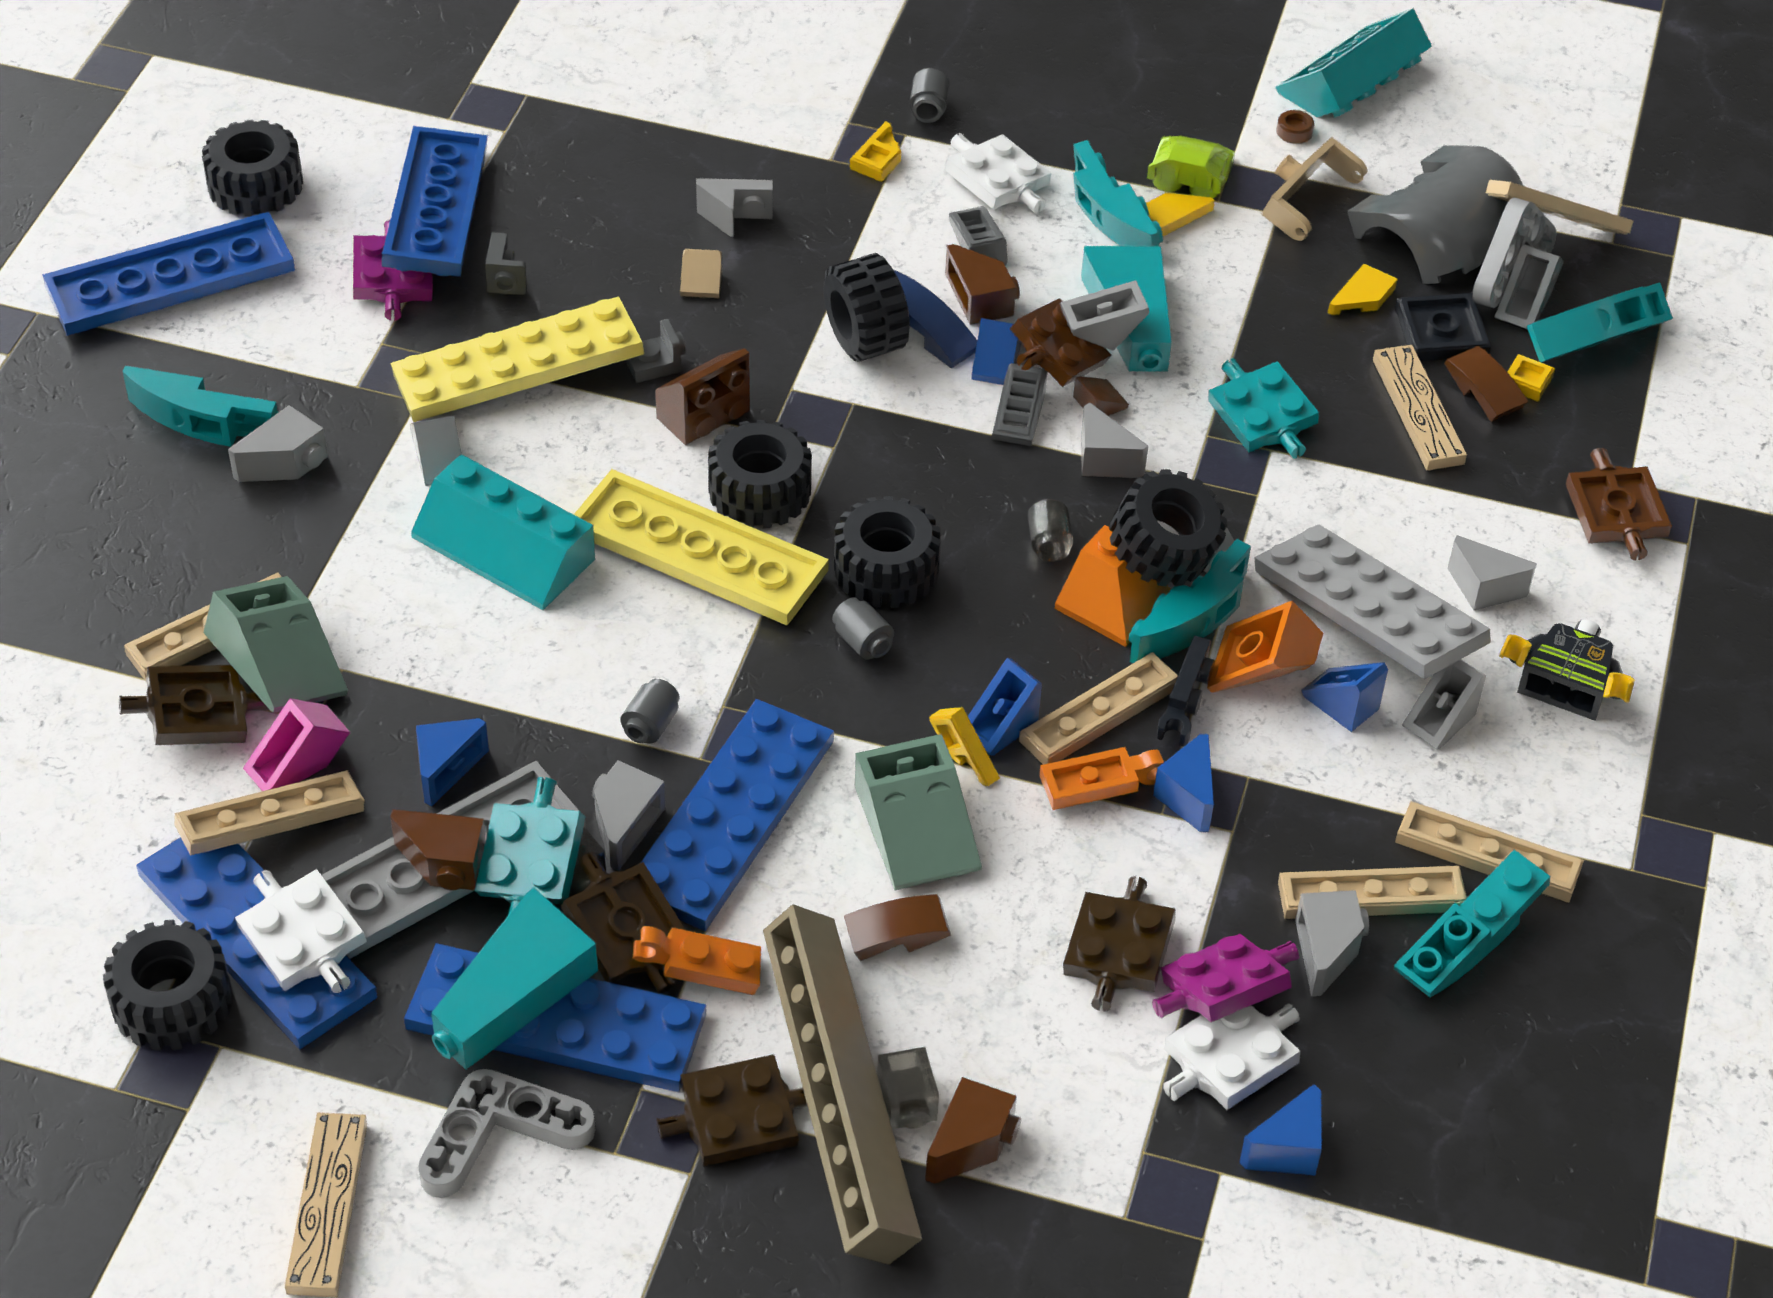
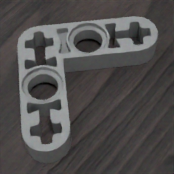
(1520, 224)
(500, 1111)

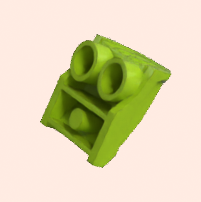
(1192, 163)

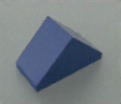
(994, 351)
(1348, 692)
(1006, 707)
(448, 753)
(1186, 783)
(1288, 1139)

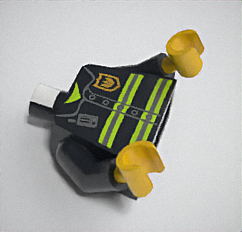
(1569, 668)

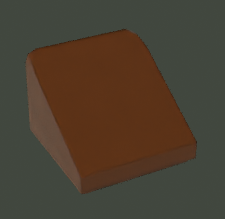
(1098, 393)

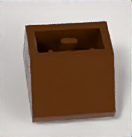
(705, 396)

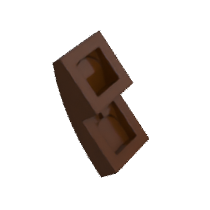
(1489, 382)
(905, 921)

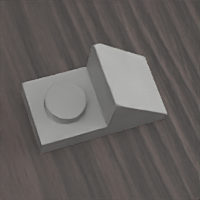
(728, 199)

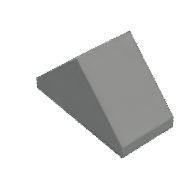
(1107, 314)
(435, 445)
(1109, 447)
(1489, 574)
(1446, 703)

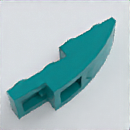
(1109, 206)
(1599, 321)
(188, 408)
(1193, 609)
(1474, 927)

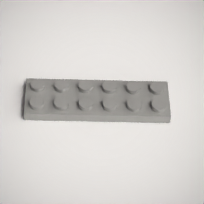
(1372, 601)
(390, 894)

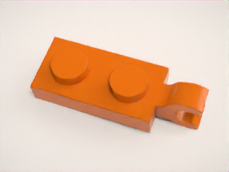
(1098, 776)
(701, 958)

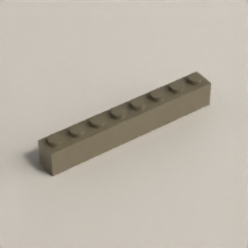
(841, 1087)

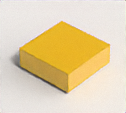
(1531, 376)

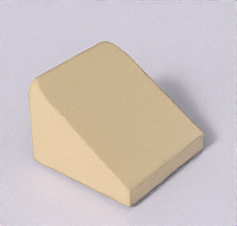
(701, 273)

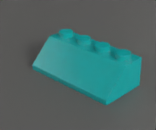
(1358, 65)
(504, 532)

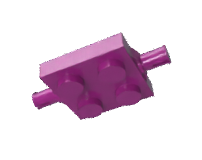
(384, 283)
(1225, 978)

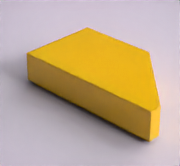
(878, 155)
(1177, 210)
(1365, 290)
(964, 743)

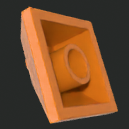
(1105, 592)
(1265, 647)

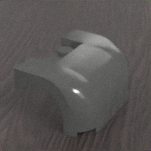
(1444, 211)

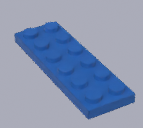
(435, 201)
(168, 273)
(734, 810)
(212, 892)
(590, 1029)

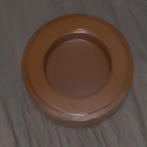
(1295, 126)

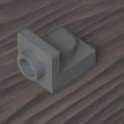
(502, 271)
(660, 355)

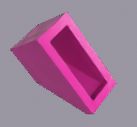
(296, 745)

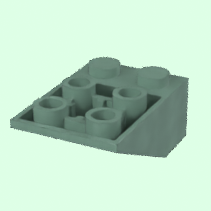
(274, 642)
(916, 811)

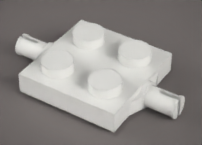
(998, 172)
(301, 930)
(1232, 1054)

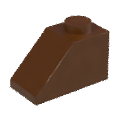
(980, 284)
(441, 846)
(972, 1130)

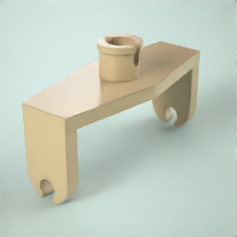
(1296, 174)

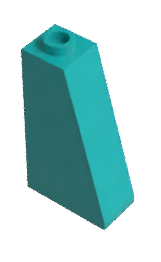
(1108, 266)
(512, 980)

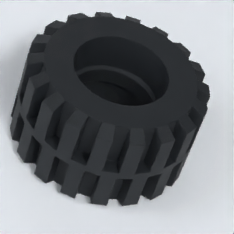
(252, 167)
(866, 307)
(759, 473)
(1183, 506)
(887, 551)
(174, 1014)

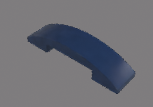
(942, 329)

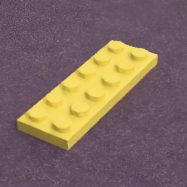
(516, 358)
(702, 547)

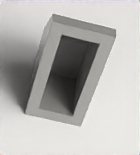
(1529, 286)
(279, 449)
(626, 809)
(1329, 934)

